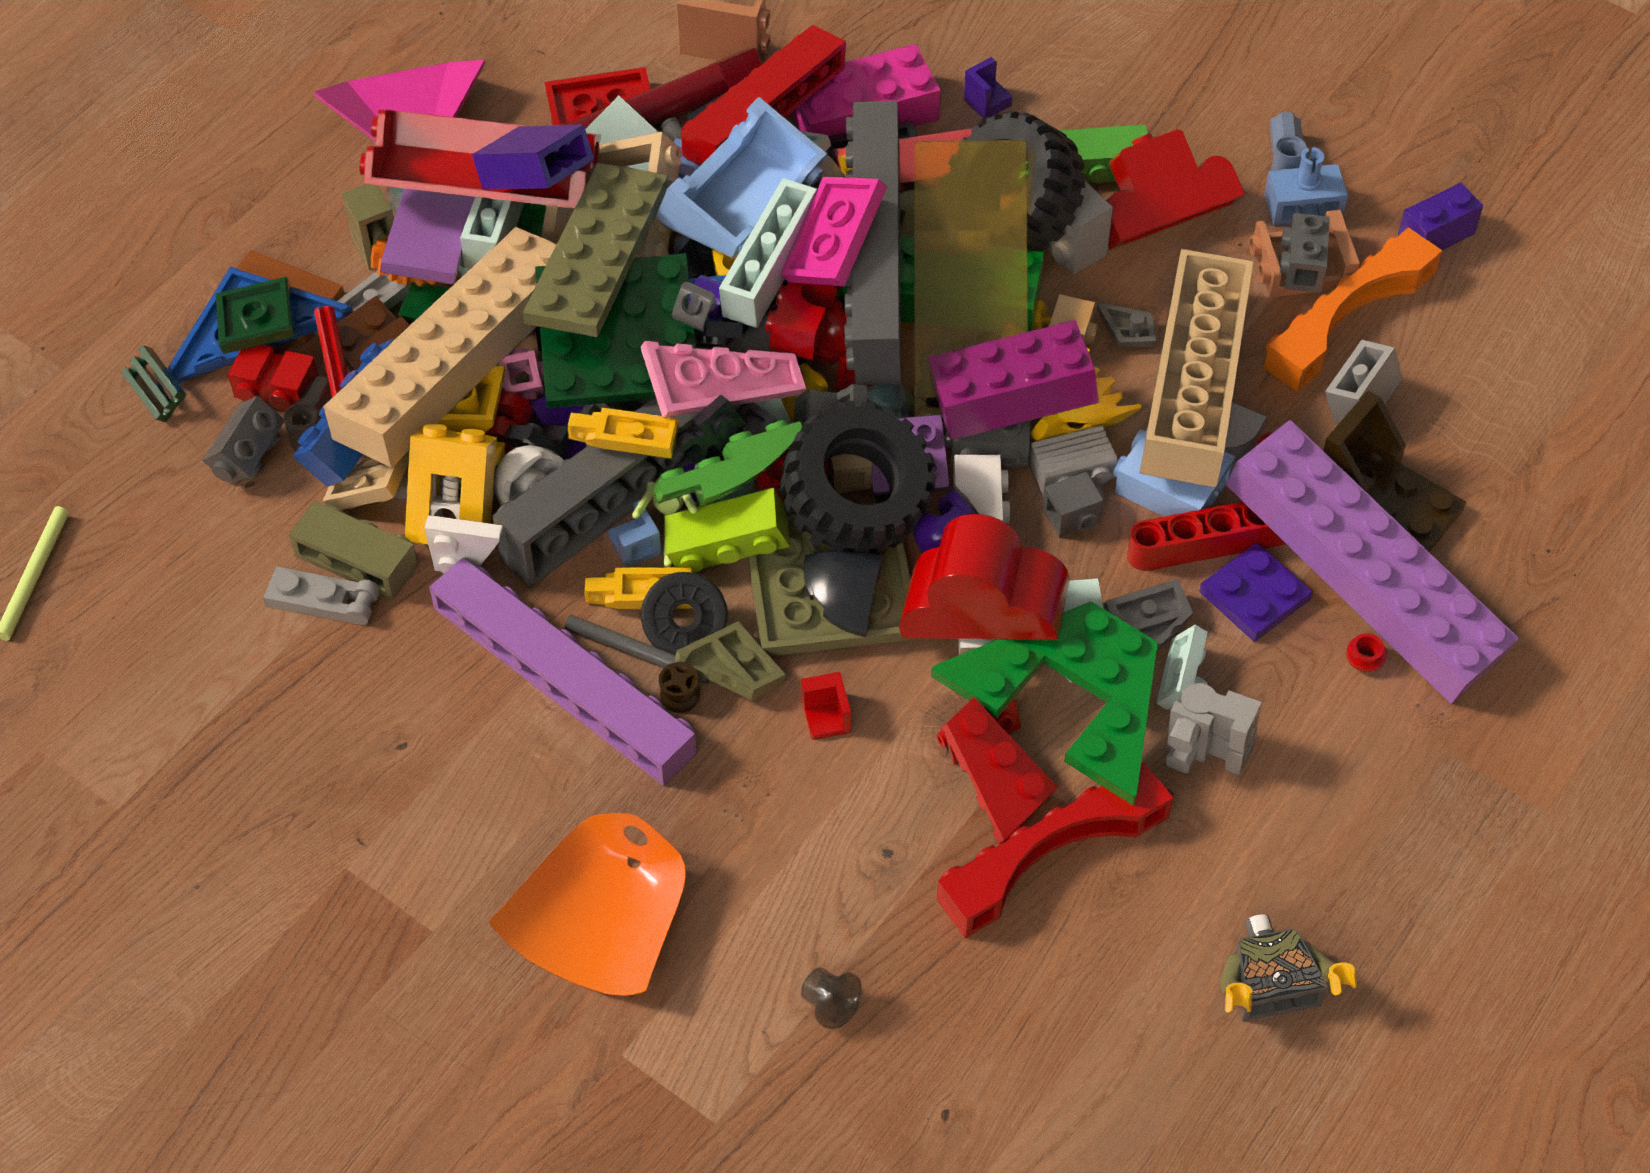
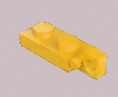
(625, 431)
(627, 586)

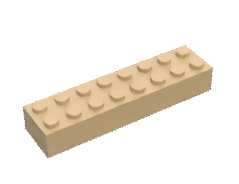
(440, 352)
(1197, 369)

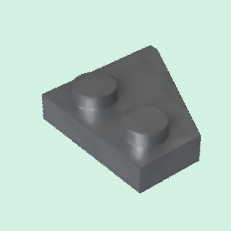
(1154, 610)

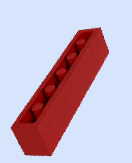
(781, 82)

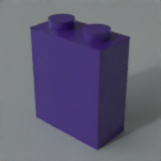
(533, 157)

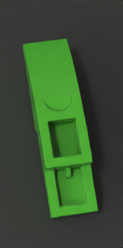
(744, 461)

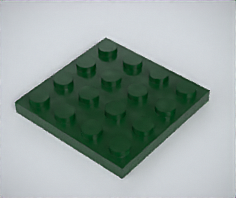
(612, 365)

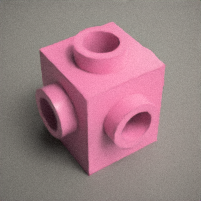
(523, 362)

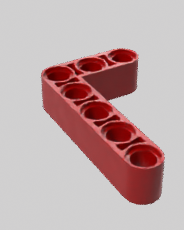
(1201, 535)

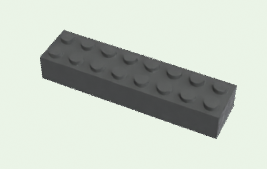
(875, 278)

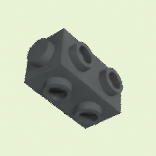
(1306, 252)
(244, 440)
(1008, 442)

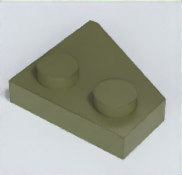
(733, 661)

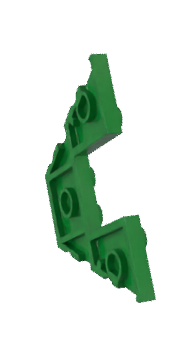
(1095, 654)

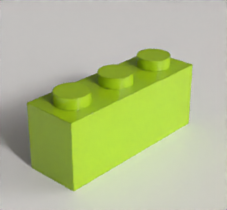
(727, 531)

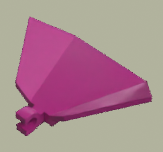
(423, 90)

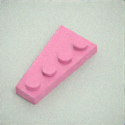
(693, 378)

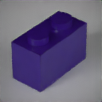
(1444, 217)

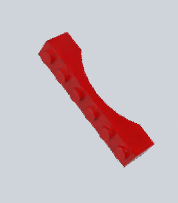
(977, 891)

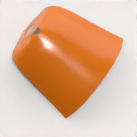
(592, 912)

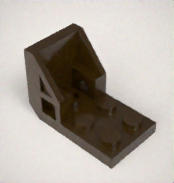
(1371, 453)

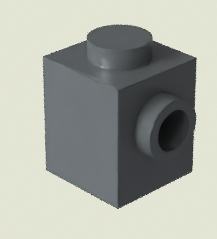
(1073, 504)

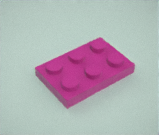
(833, 231)

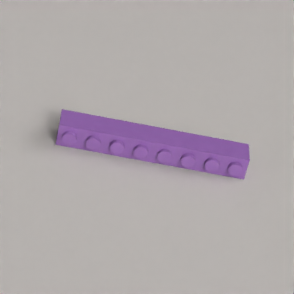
(564, 671)

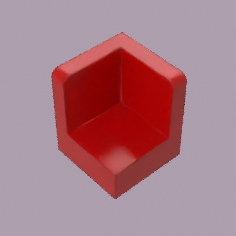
(825, 706)

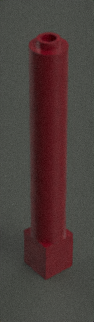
(689, 90)

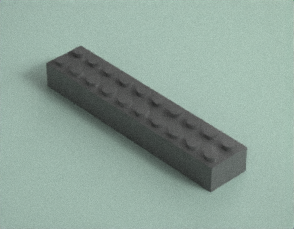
(591, 492)

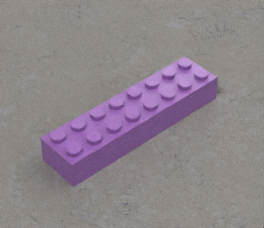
(1371, 561)

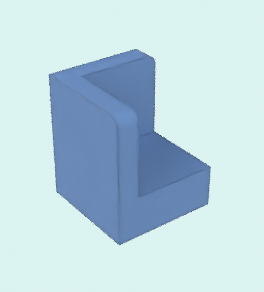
(636, 539)

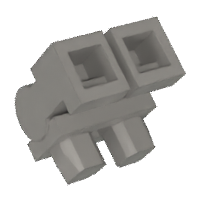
(1211, 725)

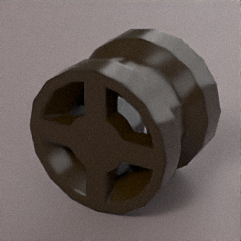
(682, 677)

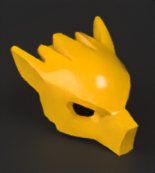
(1101, 413)

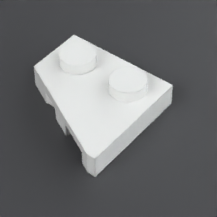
(458, 539)

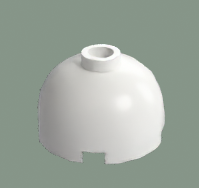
(521, 469)

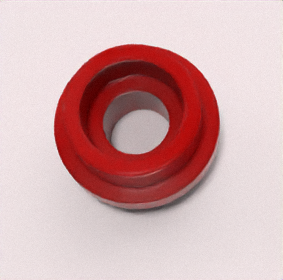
(1367, 644)

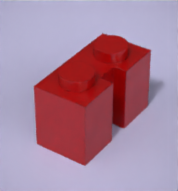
(271, 376)

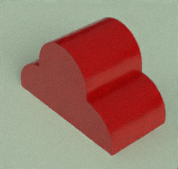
(984, 586)

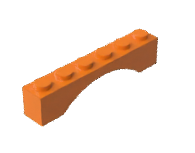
(1397, 269)

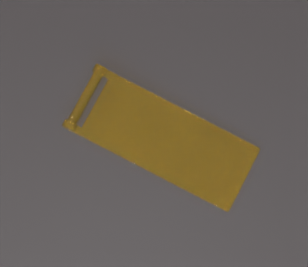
(967, 249)

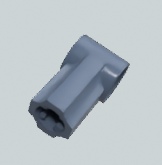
(1286, 141)

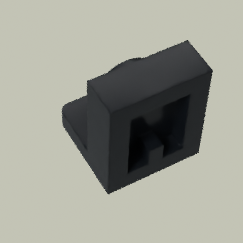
(549, 437)

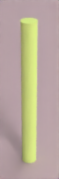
(32, 572)

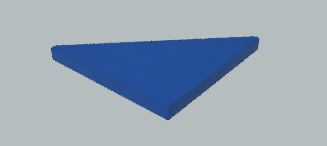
(201, 348)

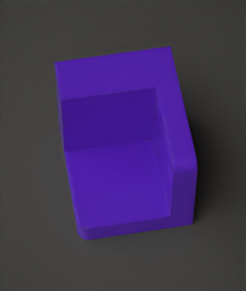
(983, 91)

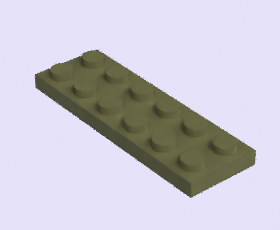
(596, 250)

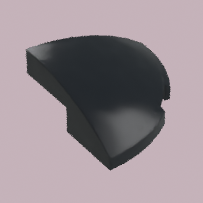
(844, 587)

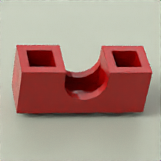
(798, 322)

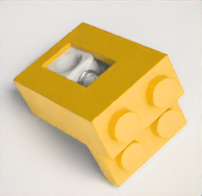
(453, 454)

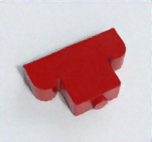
(1166, 187)

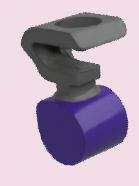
(702, 302)

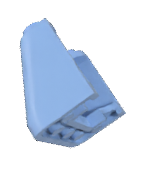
(738, 180)

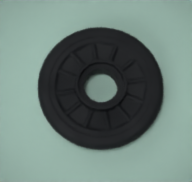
(676, 590)

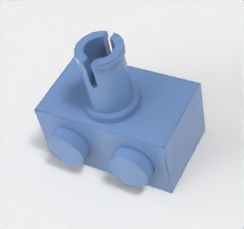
(1305, 189)

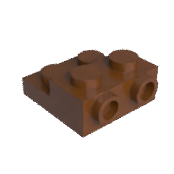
(367, 326)

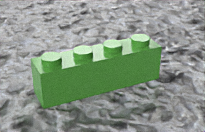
(1100, 146)

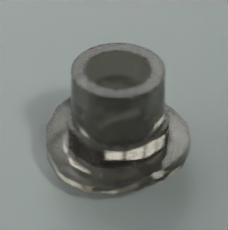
(832, 996)

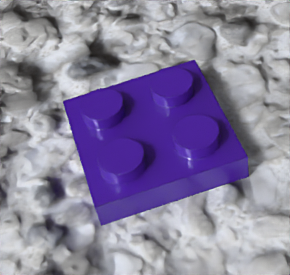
(1255, 592)

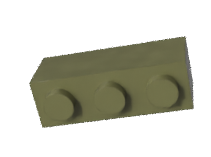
(353, 548)

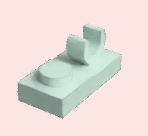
(1181, 666)

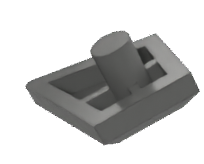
(1128, 325)

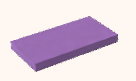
(427, 236)

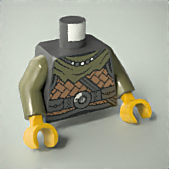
(1278, 972)

